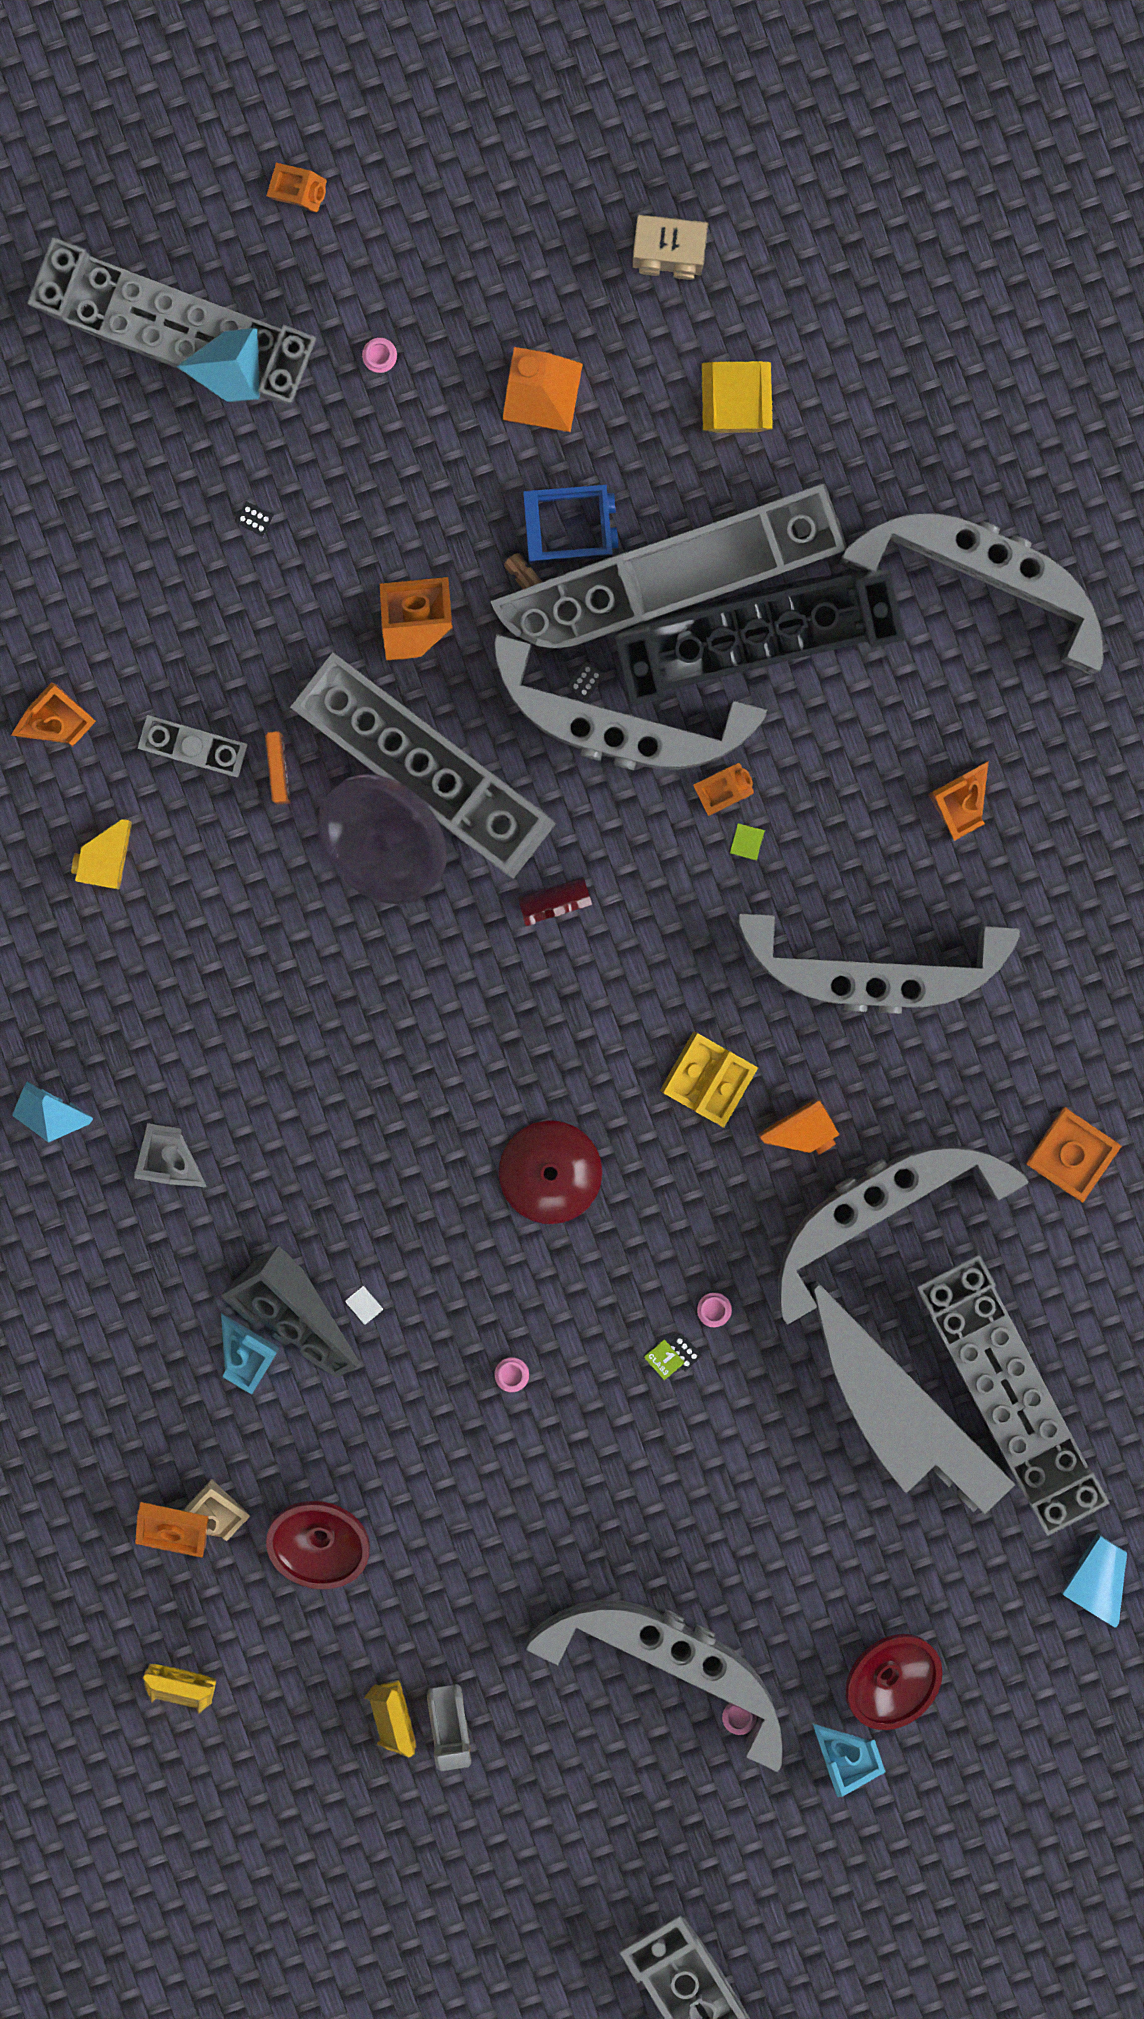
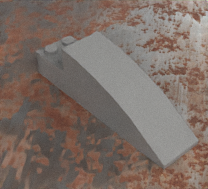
(411, 752)
(900, 1417)

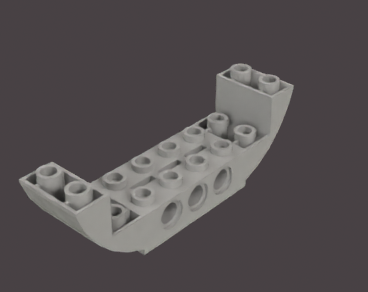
(159, 318)
(1011, 1396)

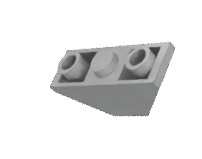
(192, 746)

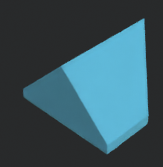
(228, 365)
(48, 1114)
(245, 1355)
(848, 1759)

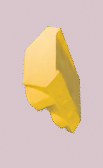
(737, 397)
(179, 1686)
(392, 1718)

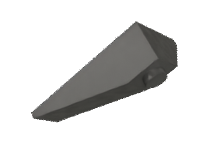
(285, 1301)

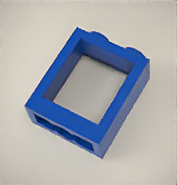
(606, 507)

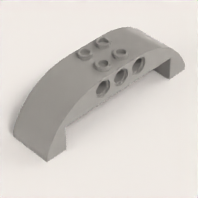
(1049, 588)
(674, 747)
(933, 983)
(928, 1170)
(620, 1626)
(682, 1974)

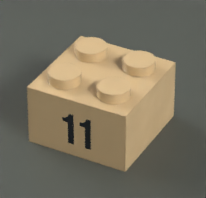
(669, 246)

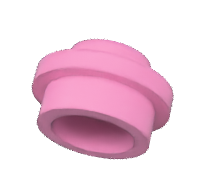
(379, 355)
(714, 1309)
(511, 1374)
(738, 1720)

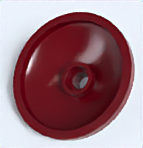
(555, 1146)
(317, 1557)
(893, 1682)

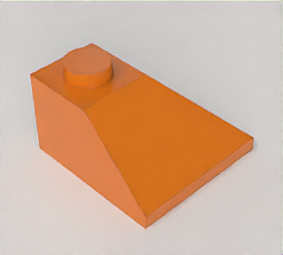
(542, 389)
(414, 616)
(803, 1130)

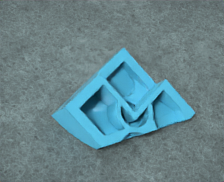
(1099, 1580)

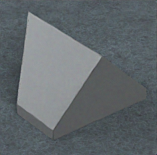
(167, 1158)

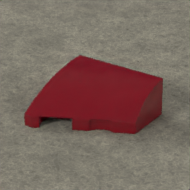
(554, 901)

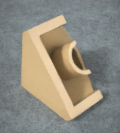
(223, 1511)

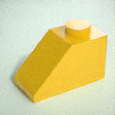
(103, 857)

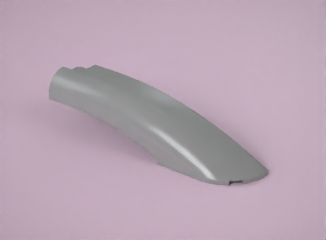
(675, 572)

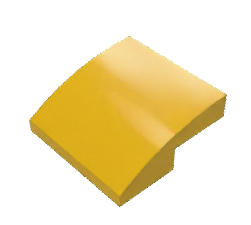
(708, 1079)

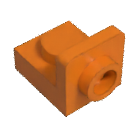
(297, 187)
(724, 788)

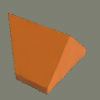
(54, 718)
(962, 802)

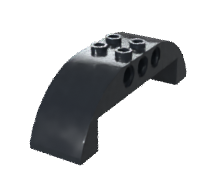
(758, 631)

